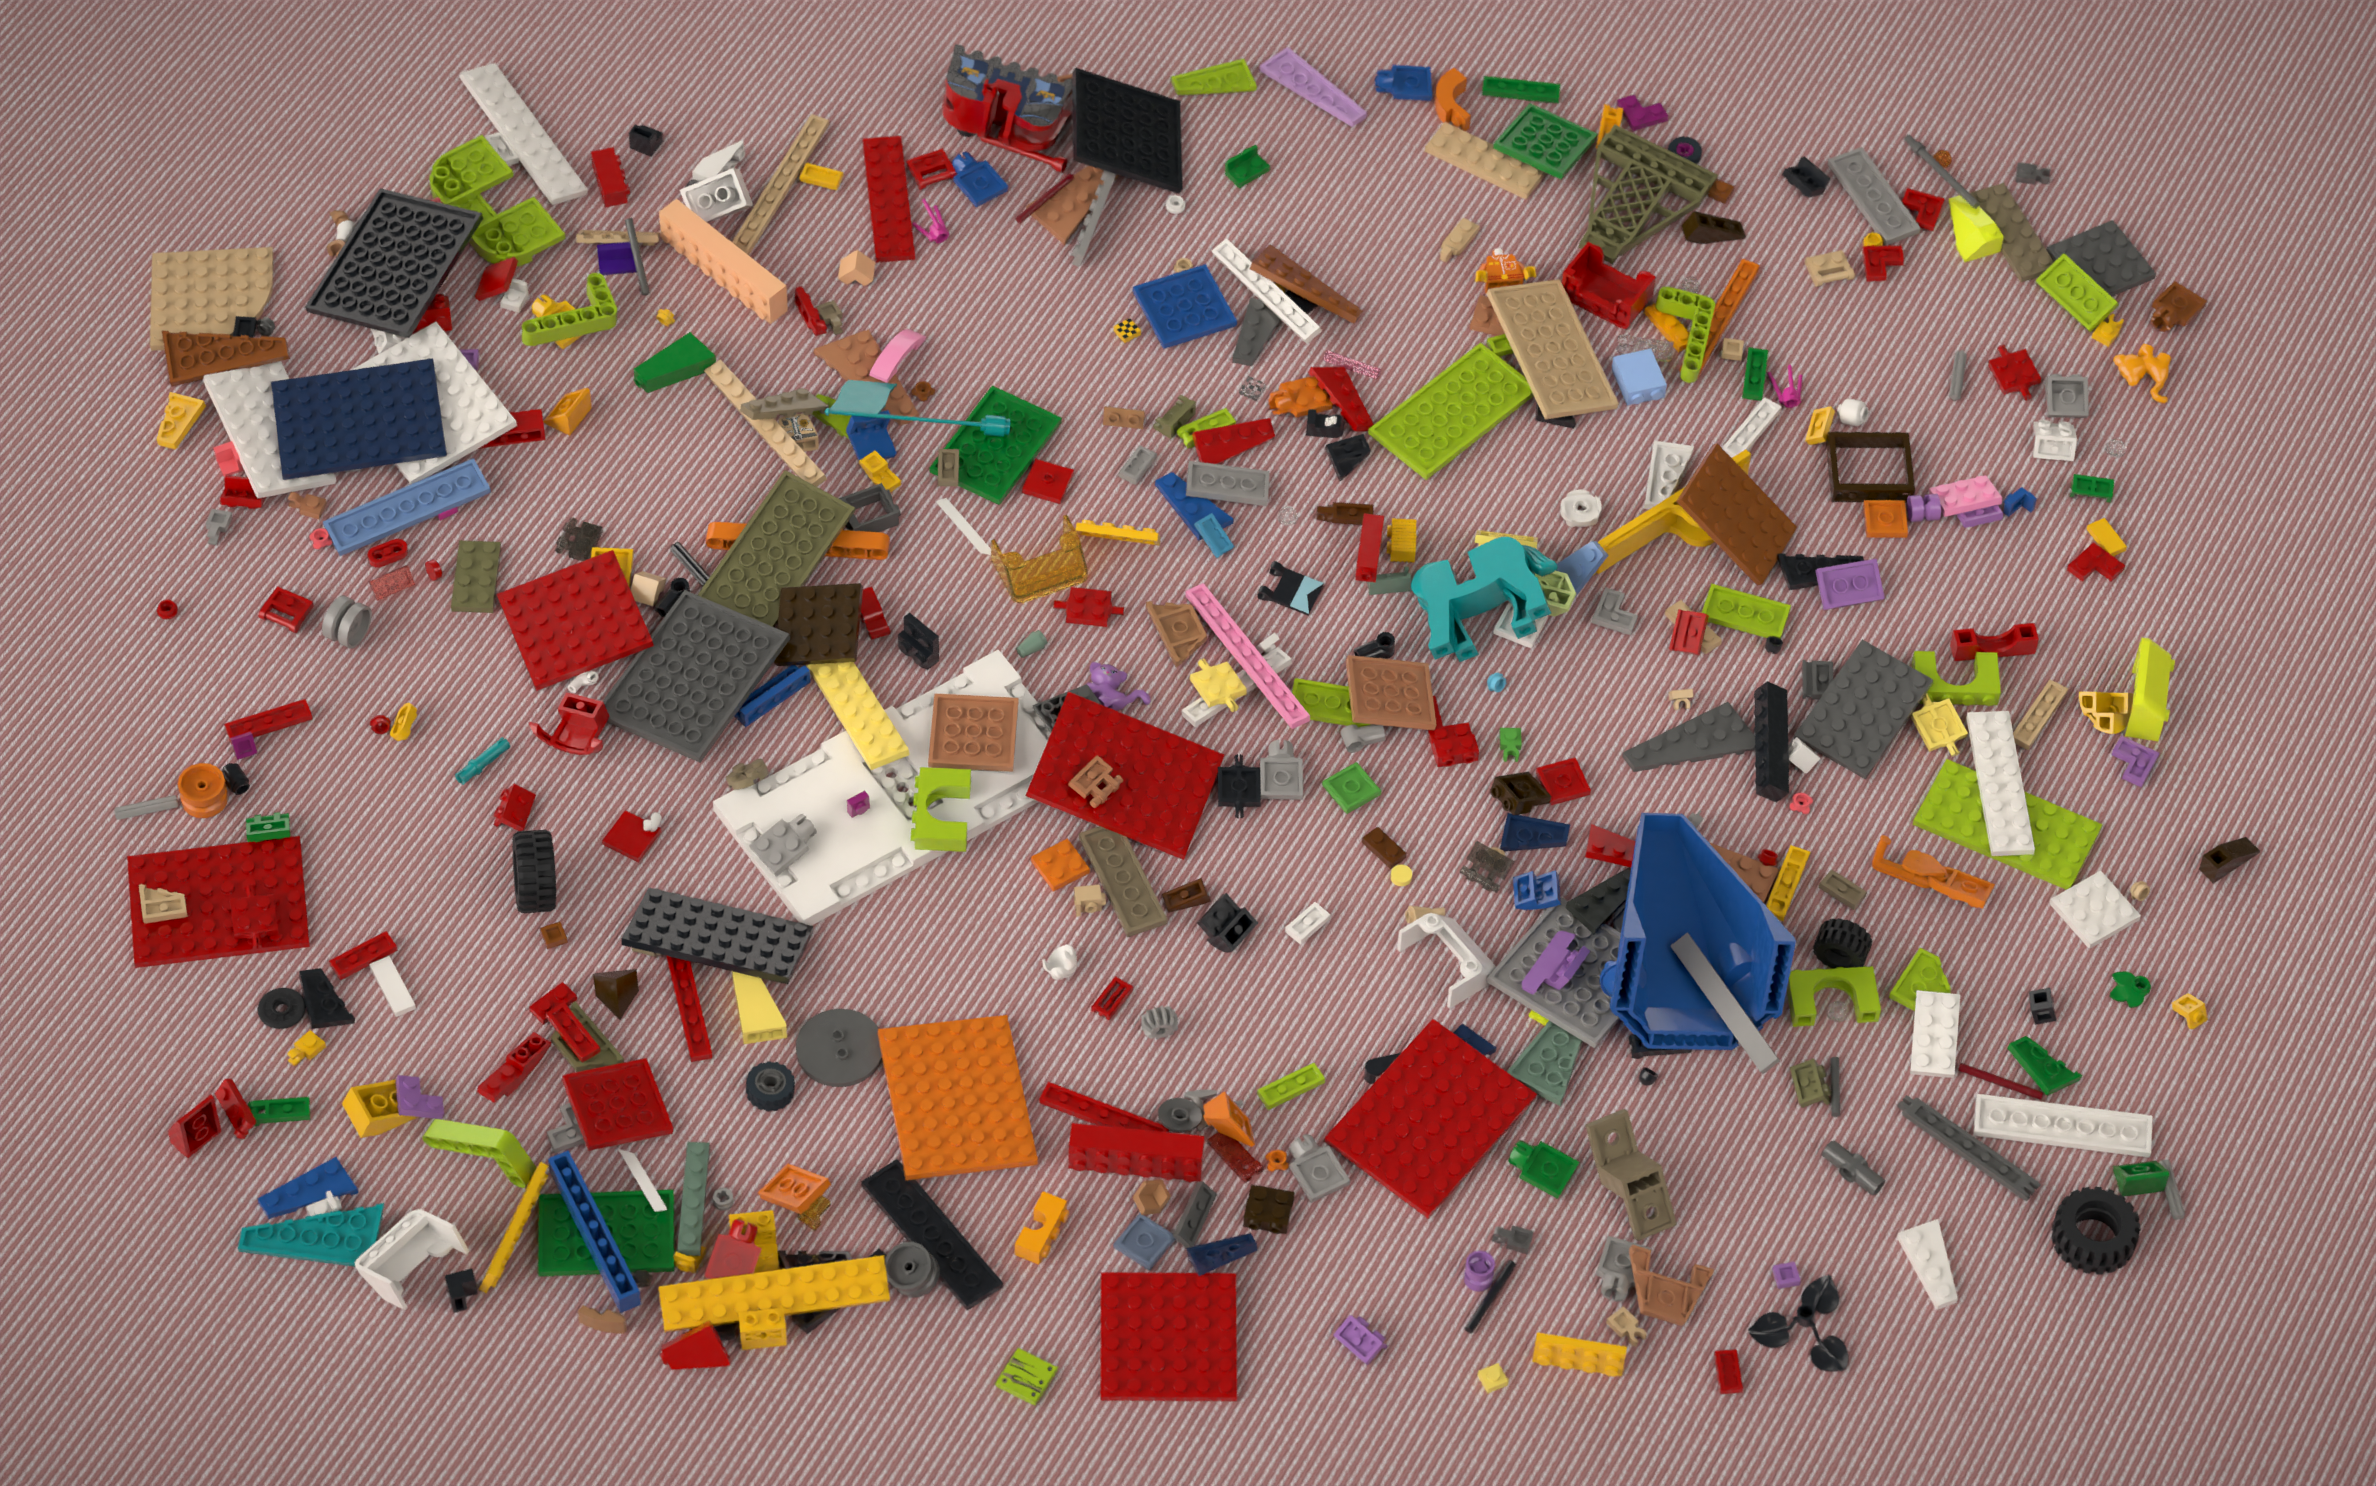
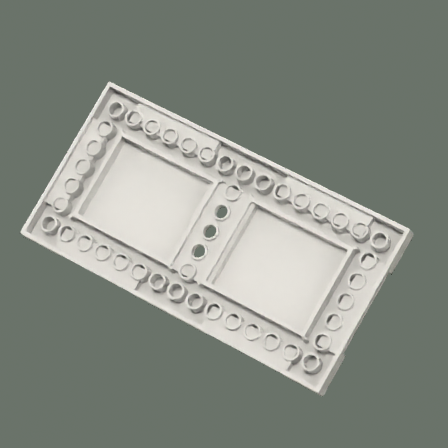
(875, 848)

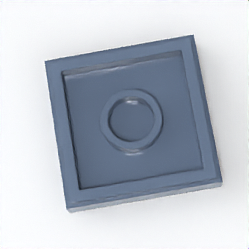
(1144, 1241)

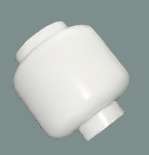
(1852, 412)

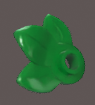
(2127, 988)

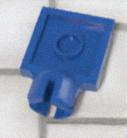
(1405, 82)
(977, 179)

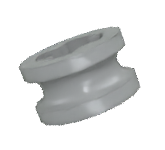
(718, 1195)

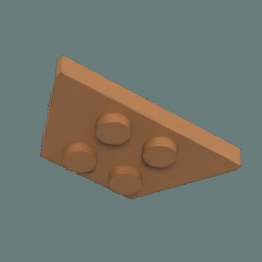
(1178, 629)

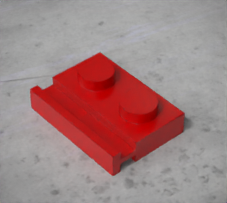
(1688, 632)

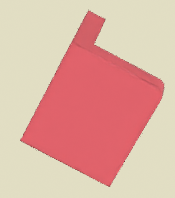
(228, 459)

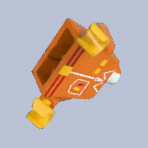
(1503, 271)

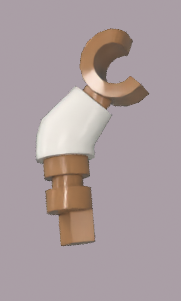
(344, 229)

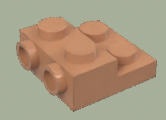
(1485, 318)

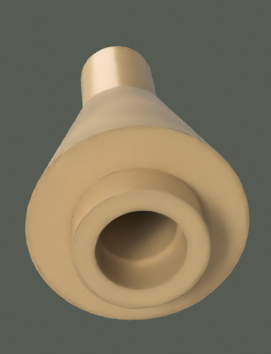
(1416, 912)

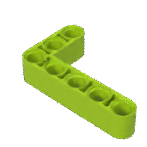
(1700, 311)
(576, 322)
(483, 1142)

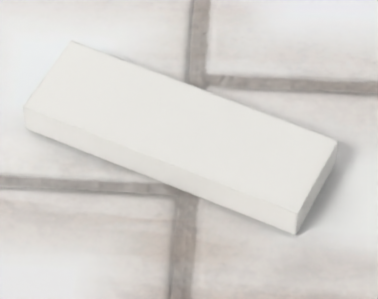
(392, 986)

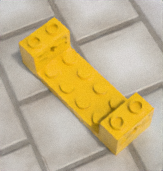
(768, 1326)

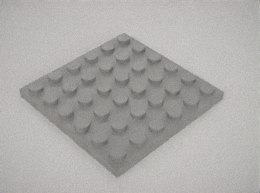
(1580, 1004)

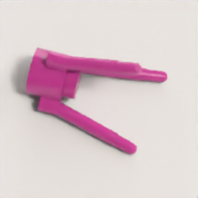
(937, 230)
(1790, 396)

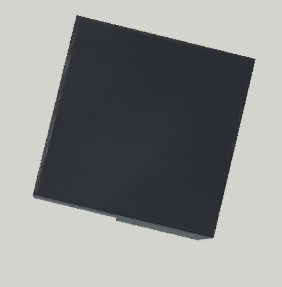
(645, 139)
(460, 1286)

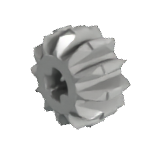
(1159, 1022)

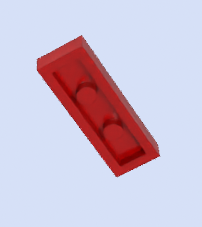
(363, 955)
(573, 1032)

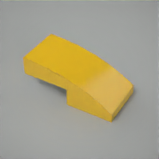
(878, 471)

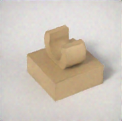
(1681, 695)

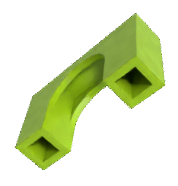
(1981, 691)
(932, 786)
(1855, 981)

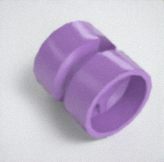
(1921, 508)
(1479, 1271)

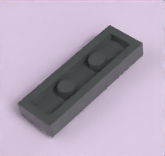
(1194, 1214)

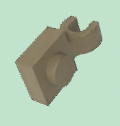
(831, 314)

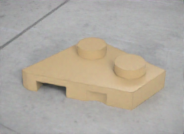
(161, 905)

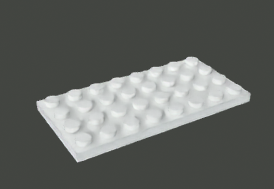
(248, 415)

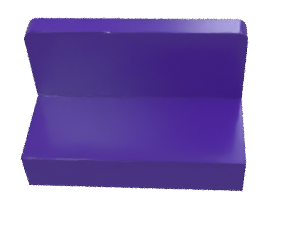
(615, 258)

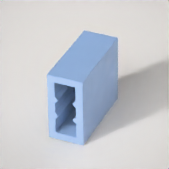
(1639, 377)

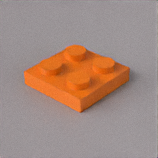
(1885, 519)
(1060, 865)

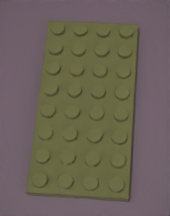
(777, 548)

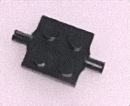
(1239, 786)

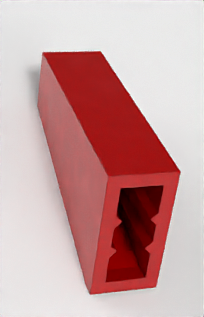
(1369, 548)

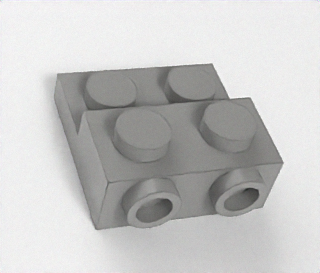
(2067, 396)

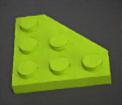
(1921, 974)

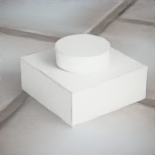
(1268, 644)

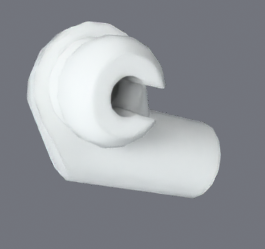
(583, 679)
(652, 825)

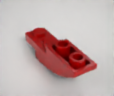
(516, 1068)

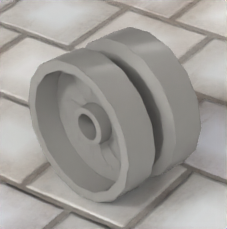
(346, 622)

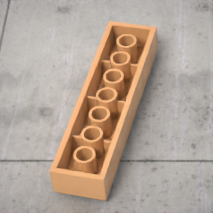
(723, 261)

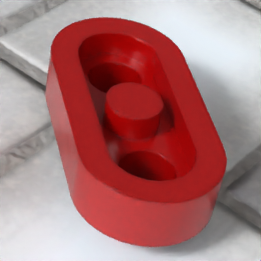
(387, 553)

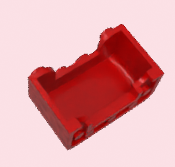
(1606, 290)

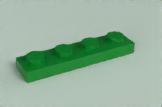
(1521, 89)

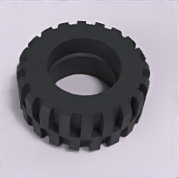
(534, 871)
(2088, 1253)

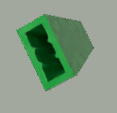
(674, 364)

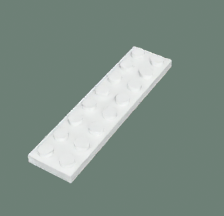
(2000, 783)
(2063, 1125)

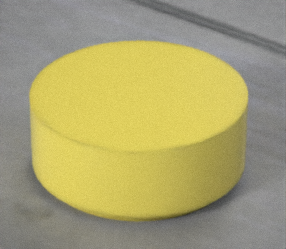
(1401, 875)

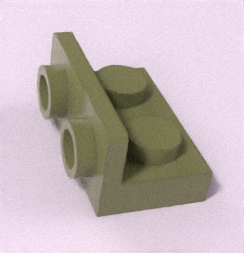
(1810, 1083)

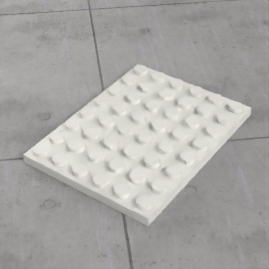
(467, 404)

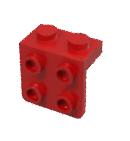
(437, 312)

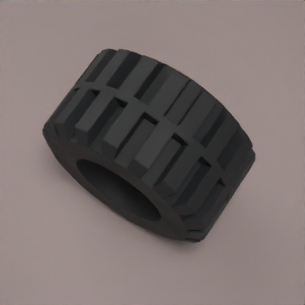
(1842, 944)

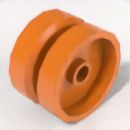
(202, 790)

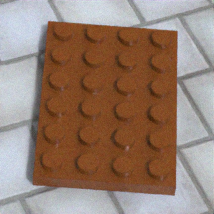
(1736, 514)

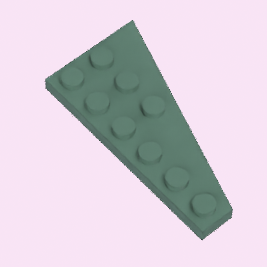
(1548, 1063)

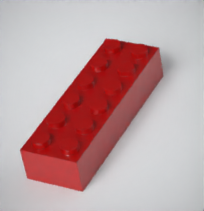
(1136, 1152)

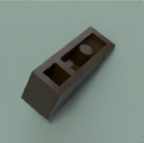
(1707, 228)

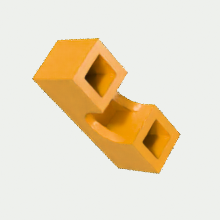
(1034, 1244)

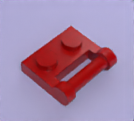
(929, 164)
(289, 604)

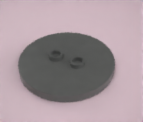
(839, 1047)

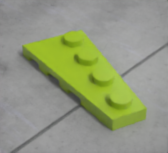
(1221, 78)

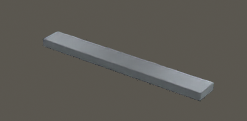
(1725, 1003)

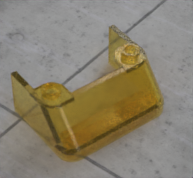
(1044, 573)

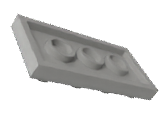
(1227, 483)

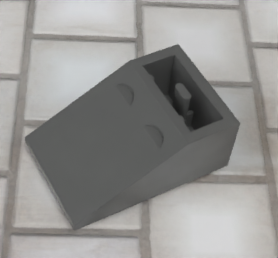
(1049, 709)

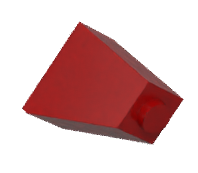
(695, 1349)

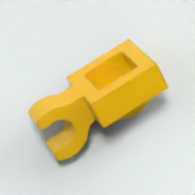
(307, 1046)

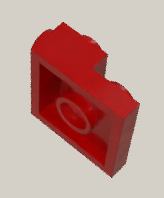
(1453, 745)

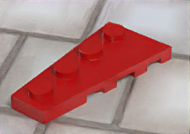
(1609, 847)

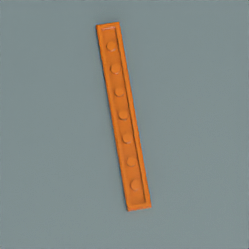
(1728, 304)

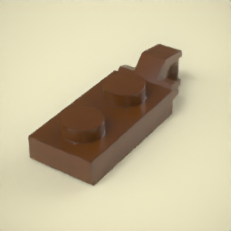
(1344, 513)

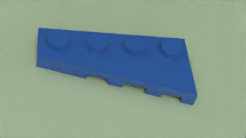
(308, 1189)

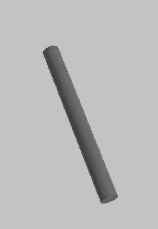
(637, 256)

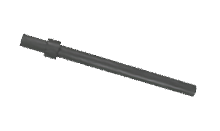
(1920, 150)

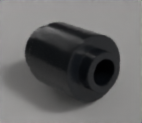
(235, 778)

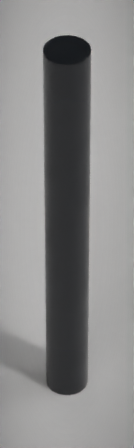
(1489, 1298)

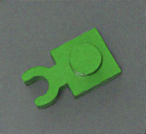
(1510, 742)

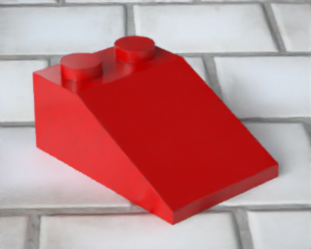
(196, 1128)

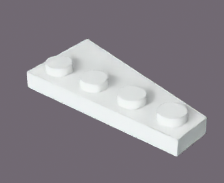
(1930, 1261)

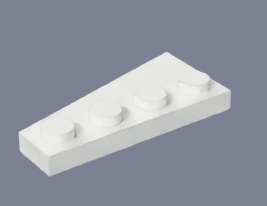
(1665, 471)

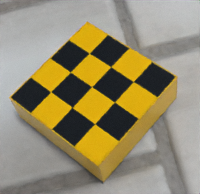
(1127, 330)

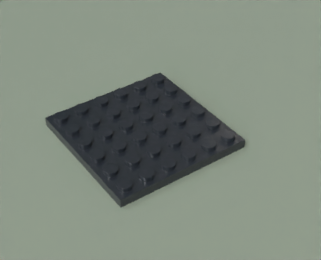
(1127, 130)

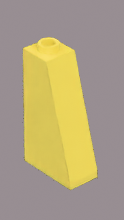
(757, 1011)

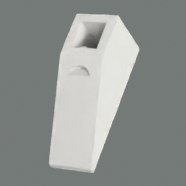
(719, 162)

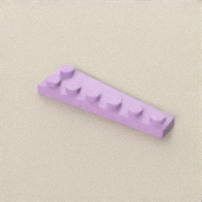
(1307, 82)

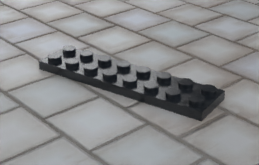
(925, 1223)

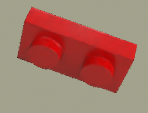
(552, 999)

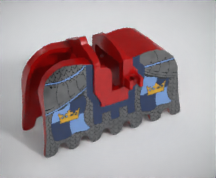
(1026, 107)

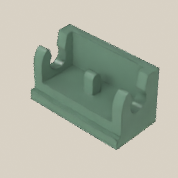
(1391, 583)

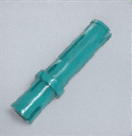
(476, 765)

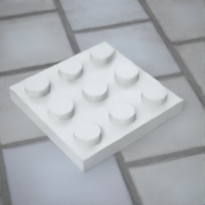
(2095, 909)

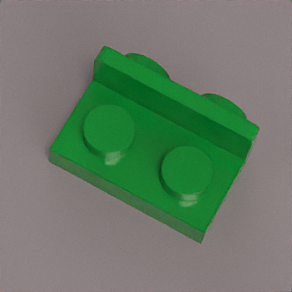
(1246, 167)

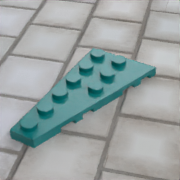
(321, 1238)

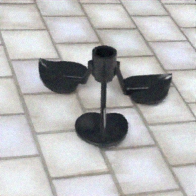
(1819, 1296)

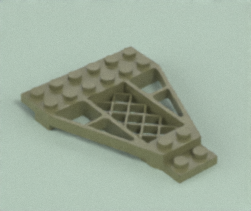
(1653, 165)

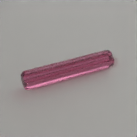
(1352, 364)

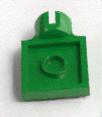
(1543, 1166)

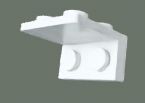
(2054, 440)

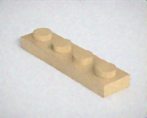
(2039, 714)

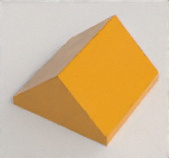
(570, 411)

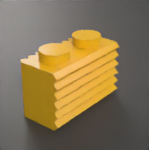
(1403, 540)

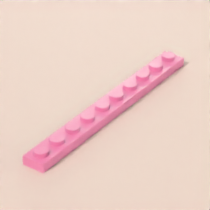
(1247, 656)

